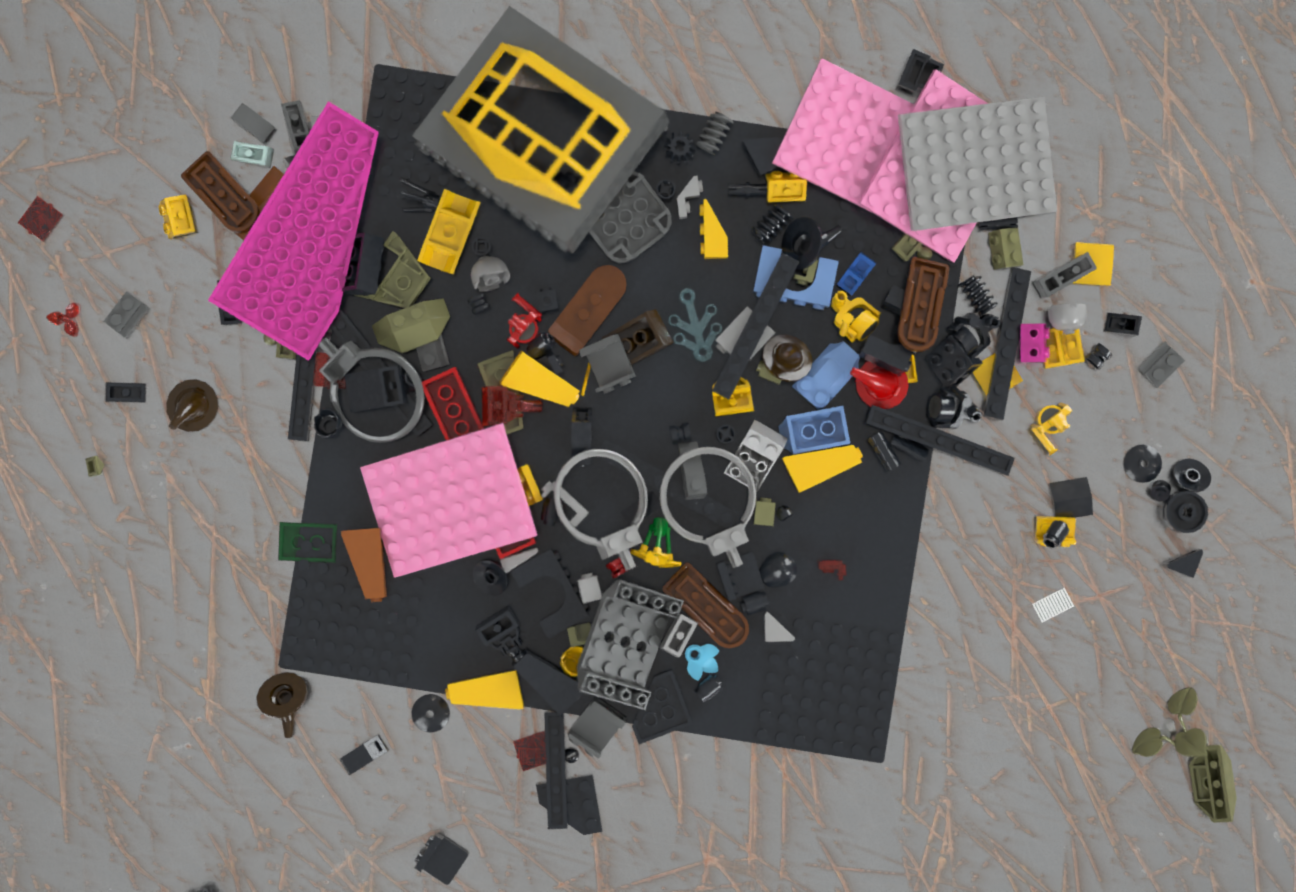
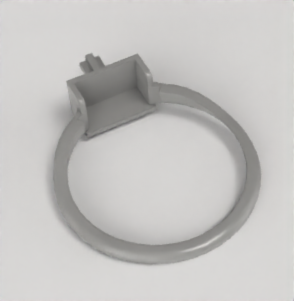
(728, 539)
(618, 542)

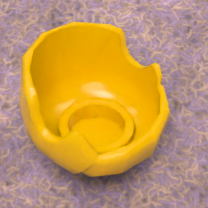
(570, 660)

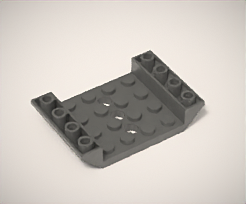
(619, 670)

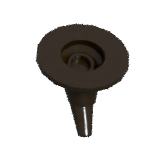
(787, 358)
(191, 405)
(281, 698)

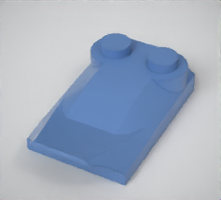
(828, 374)
(815, 430)

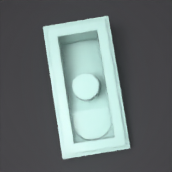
(252, 154)

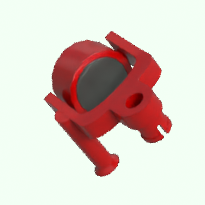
(523, 327)

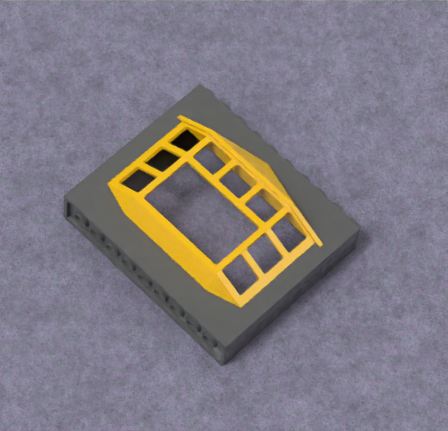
(511, 179)

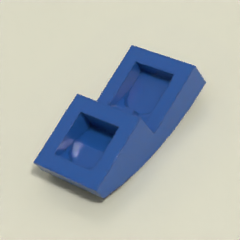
(856, 273)

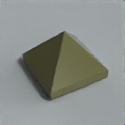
(94, 466)

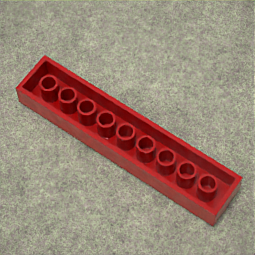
(458, 418)

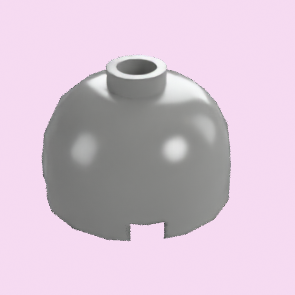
(488, 273)
(1067, 317)

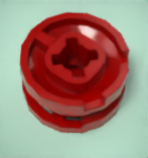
(616, 567)

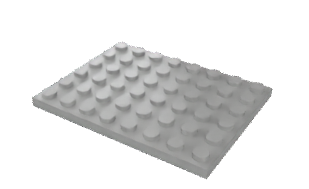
(977, 163)

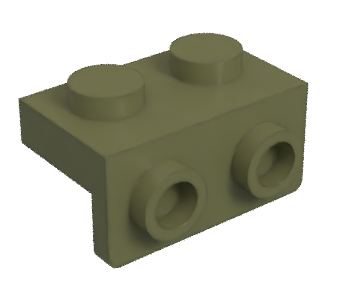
(1005, 248)

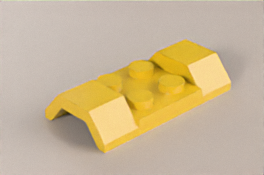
(448, 232)

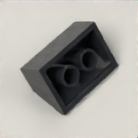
(364, 265)

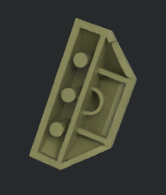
(412, 326)
(1214, 784)

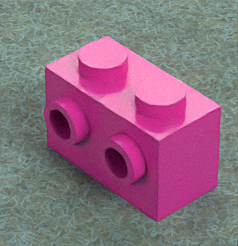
(1034, 342)

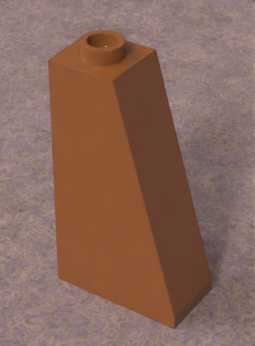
(367, 558)

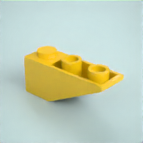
(715, 239)

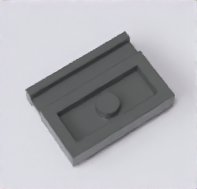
(126, 314)
(433, 355)
(1161, 364)

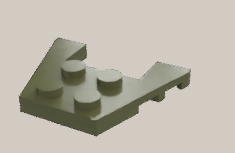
(403, 280)

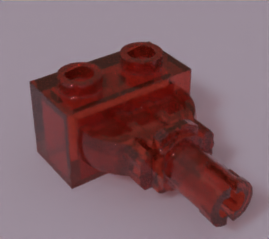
(501, 407)

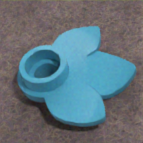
(703, 662)

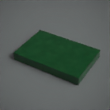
(289, 538)

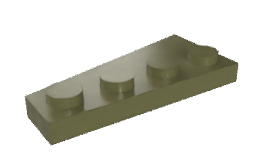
(492, 372)

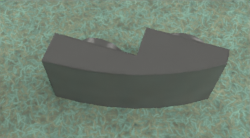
(252, 122)

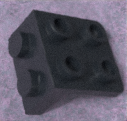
(441, 858)

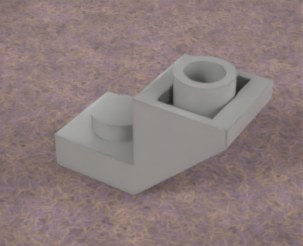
(692, 190)

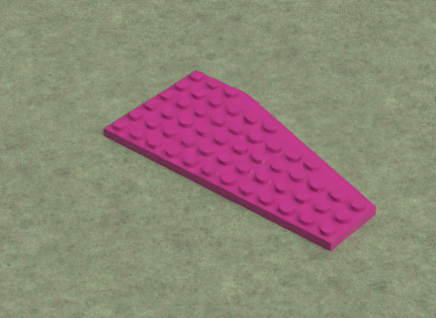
(301, 245)

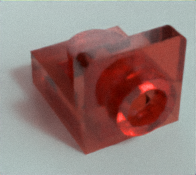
(829, 565)

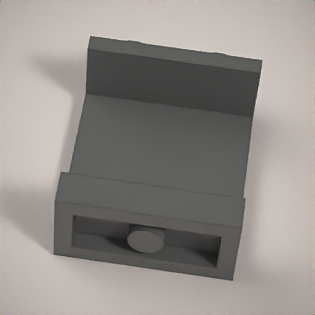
(609, 363)
(596, 727)

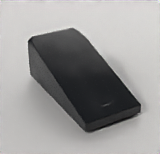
(124, 392)

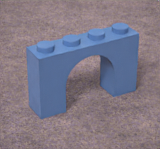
(817, 294)

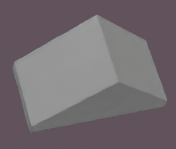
(774, 630)

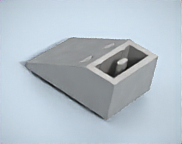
(758, 452)

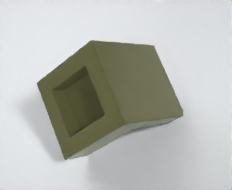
(578, 634)

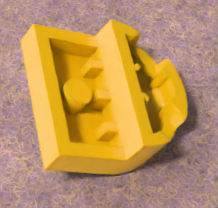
(739, 401)

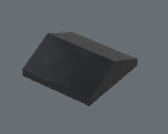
(1071, 498)

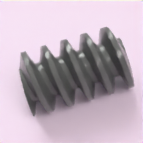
(714, 132)

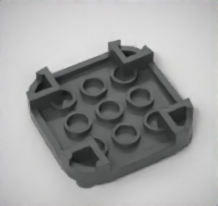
(631, 221)

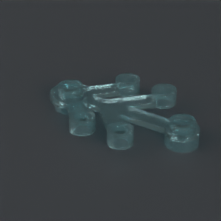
(696, 328)

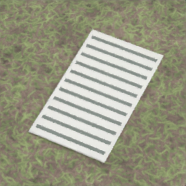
(1053, 605)

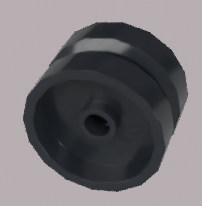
(1173, 511)

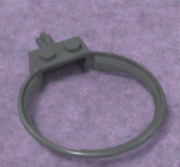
(344, 359)

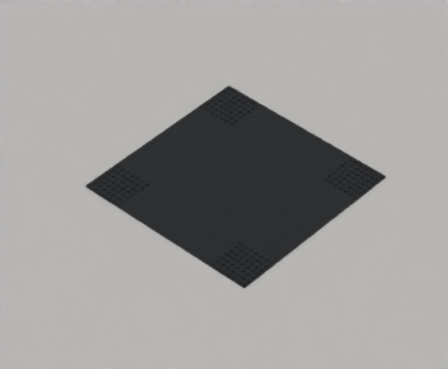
(810, 694)

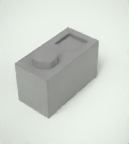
(589, 587)
(678, 635)

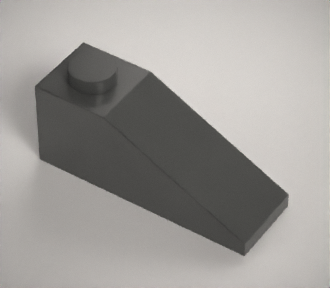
(295, 124)
(1064, 275)
(692, 473)

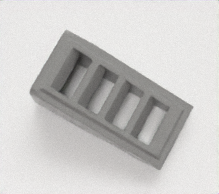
(513, 561)

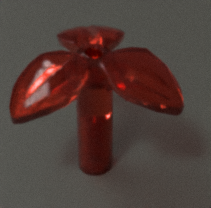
(58, 318)

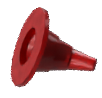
(880, 386)

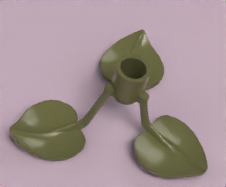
(1187, 743)

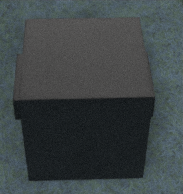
(918, 71)

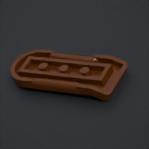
(221, 193)
(922, 304)
(588, 308)
(708, 607)

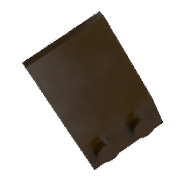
(643, 336)

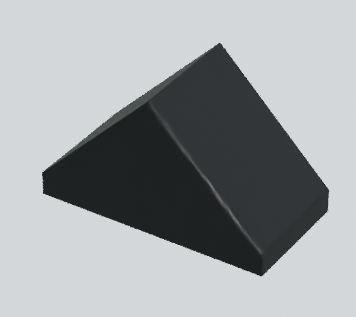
(1123, 324)
(1186, 564)

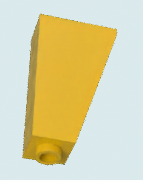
(535, 379)
(817, 466)
(492, 690)

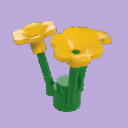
(657, 558)

